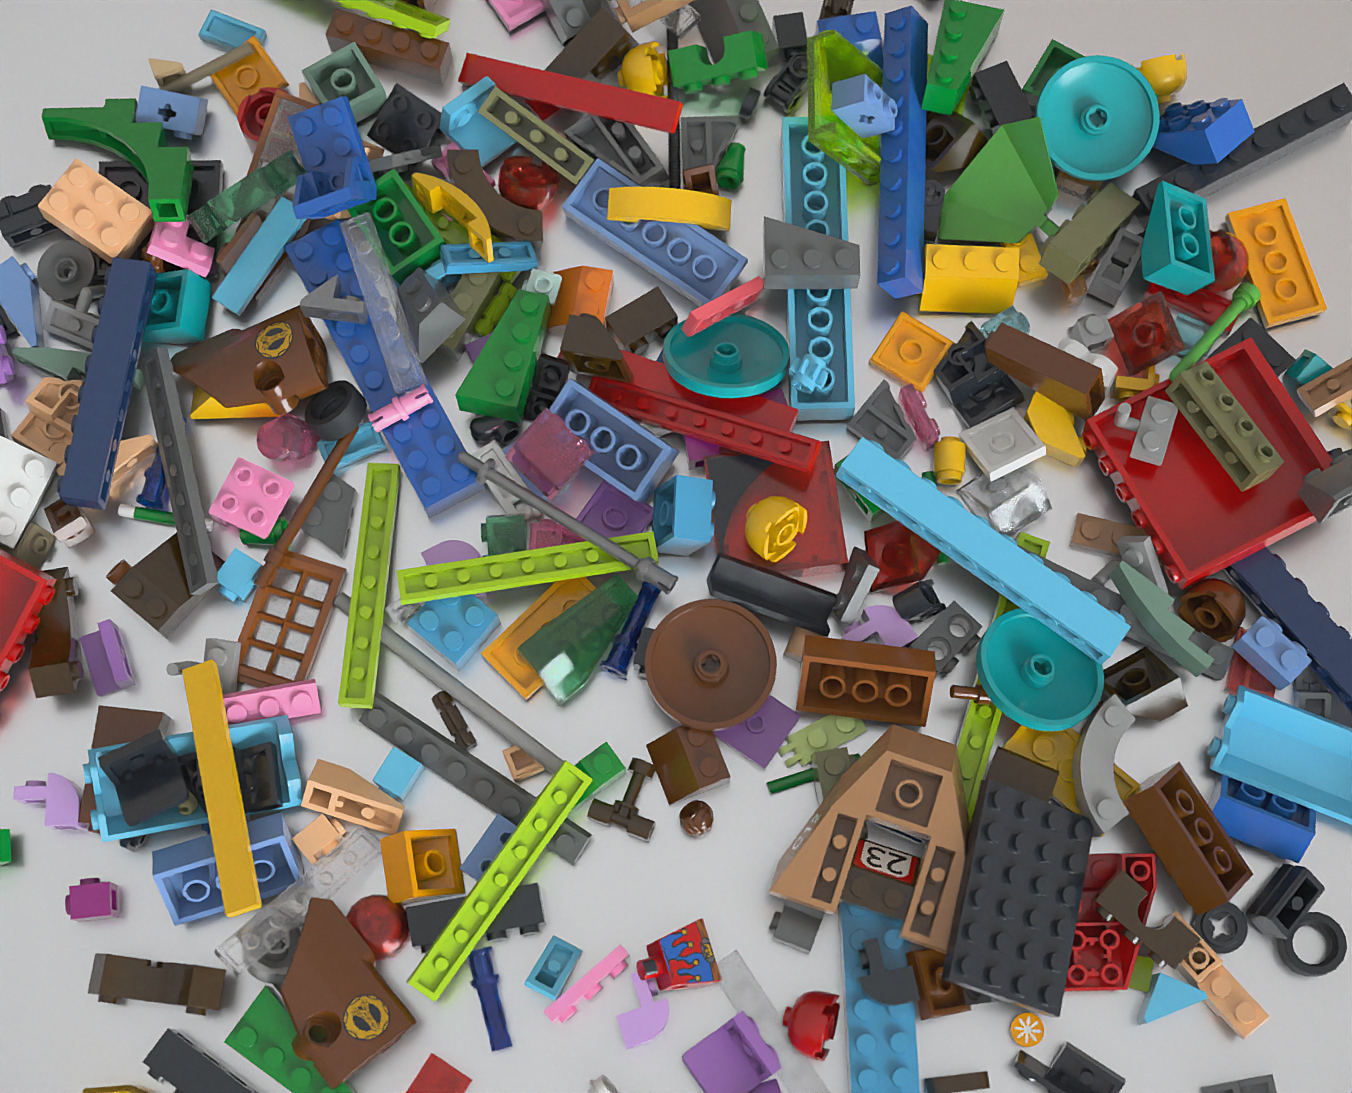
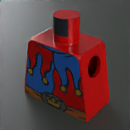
(681, 959)

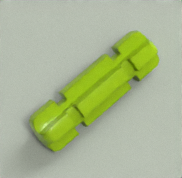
(495, 309)

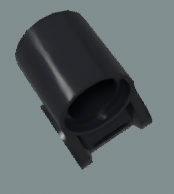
(787, 85)
(933, 209)
(918, 601)

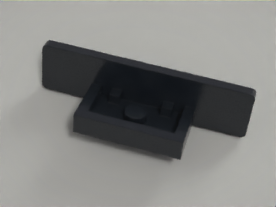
(1070, 1072)

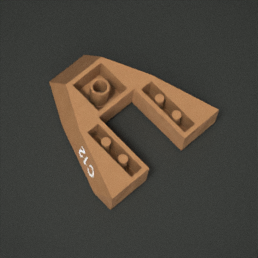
(904, 785)

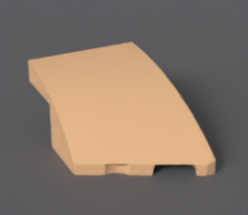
(50, 418)

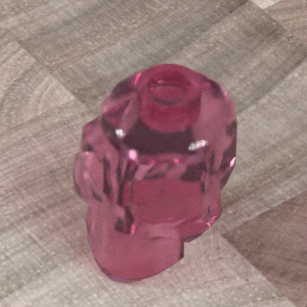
(286, 438)

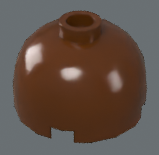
(1213, 608)

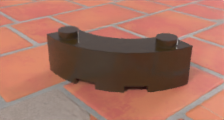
(504, 218)
(56, 654)
(167, 983)

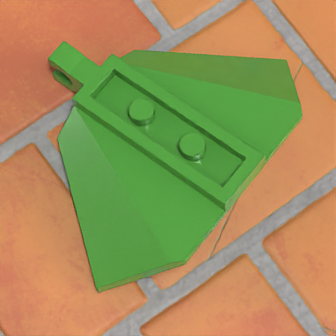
(1003, 189)

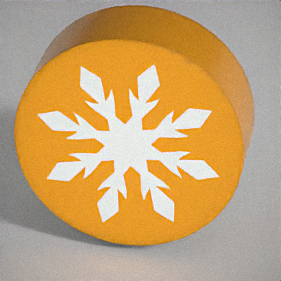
(1026, 1030)

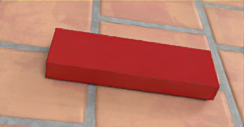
(1199, 305)

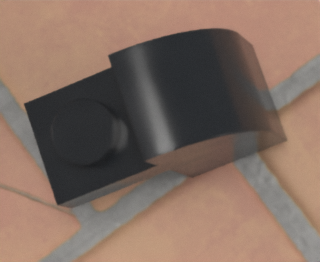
(882, 987)

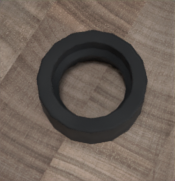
(342, 421)
(1337, 952)

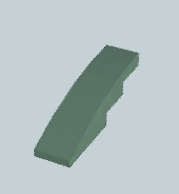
(61, 363)
(1151, 609)

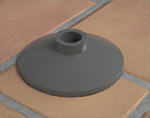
(56, 265)

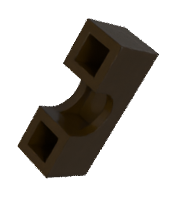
(1167, 942)

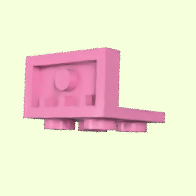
(251, 498)

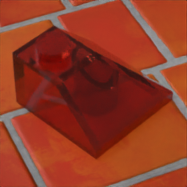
(1146, 334)
(899, 555)

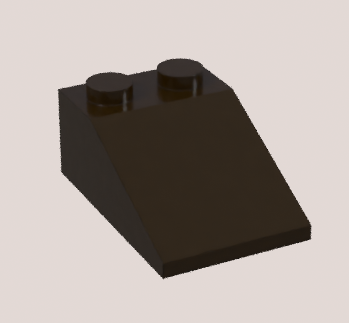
(159, 588)

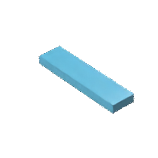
(259, 257)

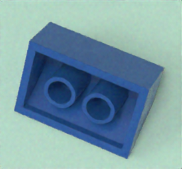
(1262, 818)

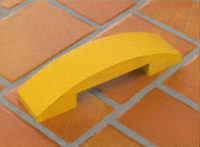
(439, 194)
(669, 205)

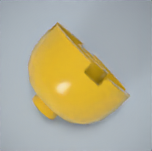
(644, 70)
(1165, 75)
(773, 525)

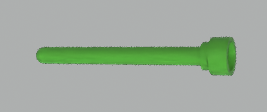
(1243, 299)

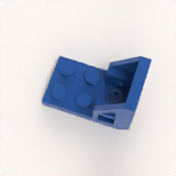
(333, 160)

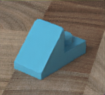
(553, 968)

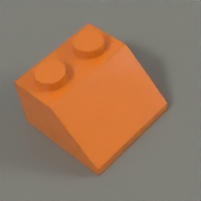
(581, 291)

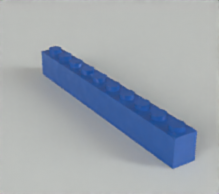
(903, 155)

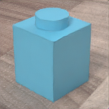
(237, 576)
(398, 774)

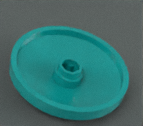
(1098, 117)
(728, 358)
(1037, 673)

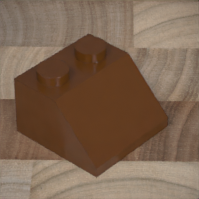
(688, 763)

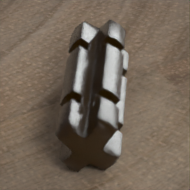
(453, 720)

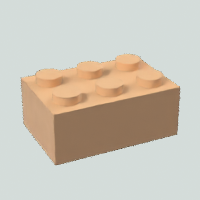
(97, 213)

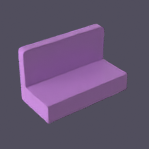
(107, 659)

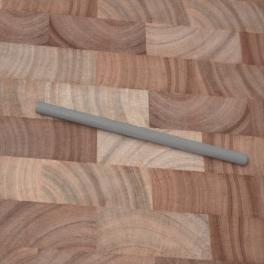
(462, 693)

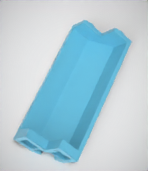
(1285, 752)
(109, 816)

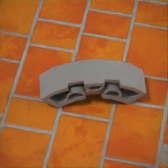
(1095, 765)

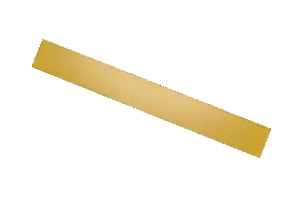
(221, 789)

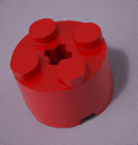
(253, 114)

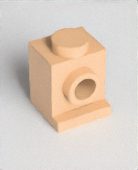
(319, 838)

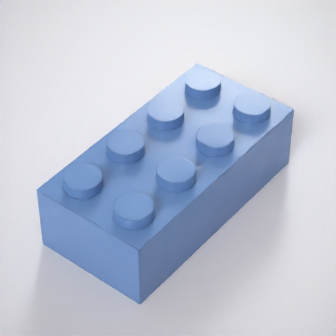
(621, 447)
(190, 877)

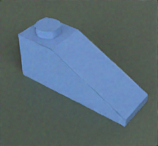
(21, 300)

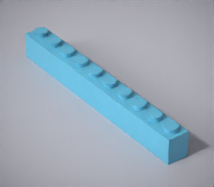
(983, 550)

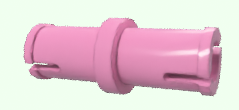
(400, 408)

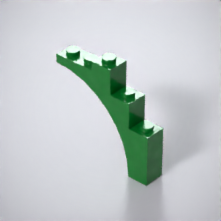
(144, 145)

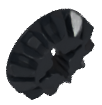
(1235, 925)

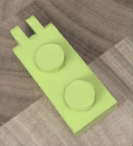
(821, 735)

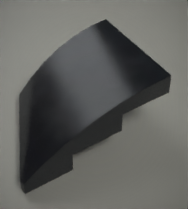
(973, 383)
(256, 773)

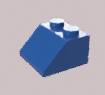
(860, 30)

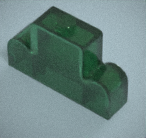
(246, 196)

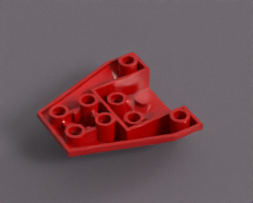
(1100, 952)

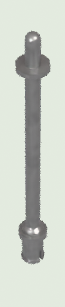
(643, 567)

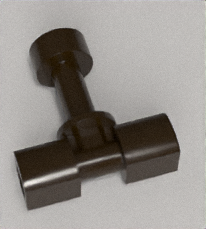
(624, 812)

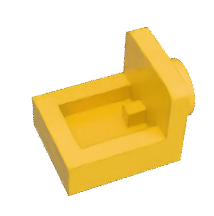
(1127, 387)

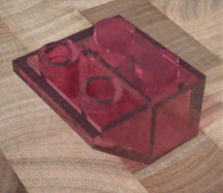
(549, 454)

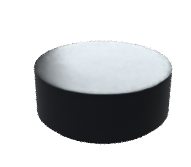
(749, 103)

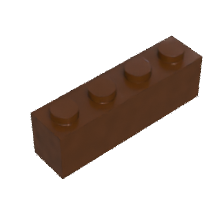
(391, 46)

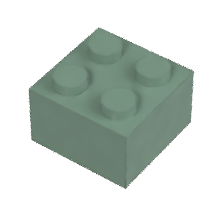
(346, 75)

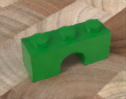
(742, 58)

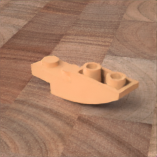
(1225, 995)

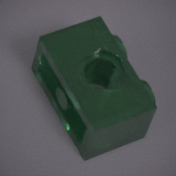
(505, 527)

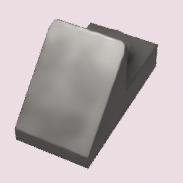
(326, 304)

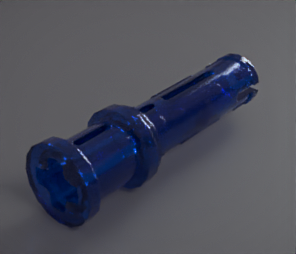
(155, 484)
(626, 643)
(485, 982)

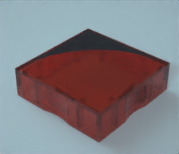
(746, 480)

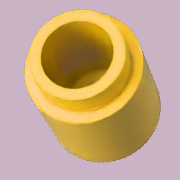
(949, 460)

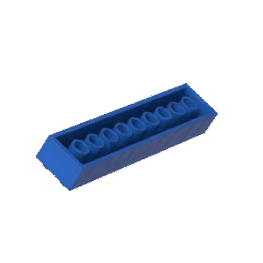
(424, 442)

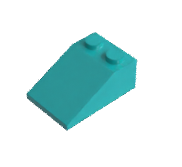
(1178, 241)
(178, 308)

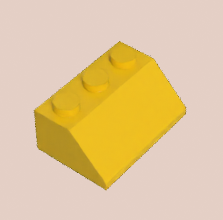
(969, 279)

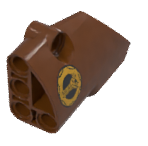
(259, 364)
(339, 997)

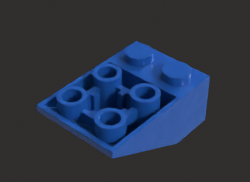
(1203, 130)

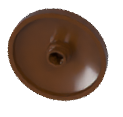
(710, 664)

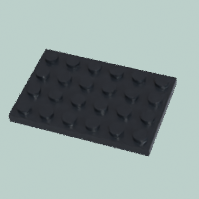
(1018, 899)

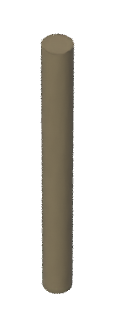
(209, 68)

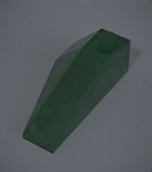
(573, 642)

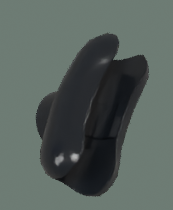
(489, 428)

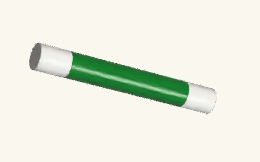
(154, 515)

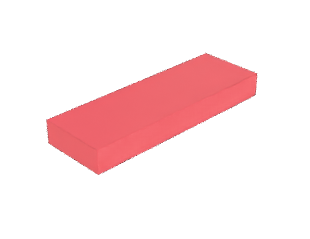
(723, 306)

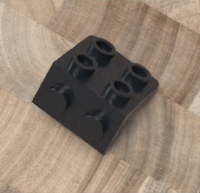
(145, 777)

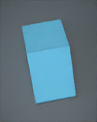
(1166, 997)

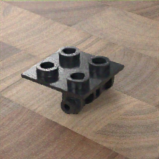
(405, 122)

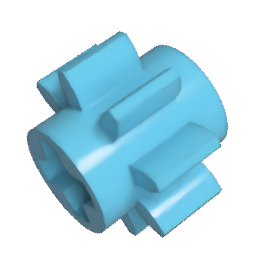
(808, 373)

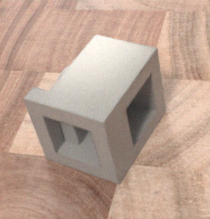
(1092, 332)

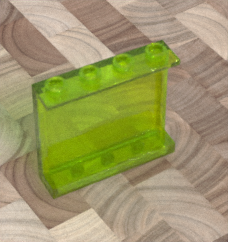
(829, 61)

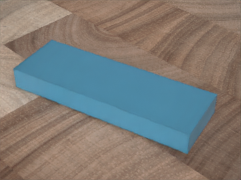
(506, 255)

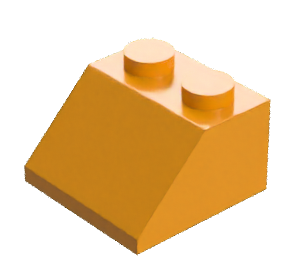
(422, 865)

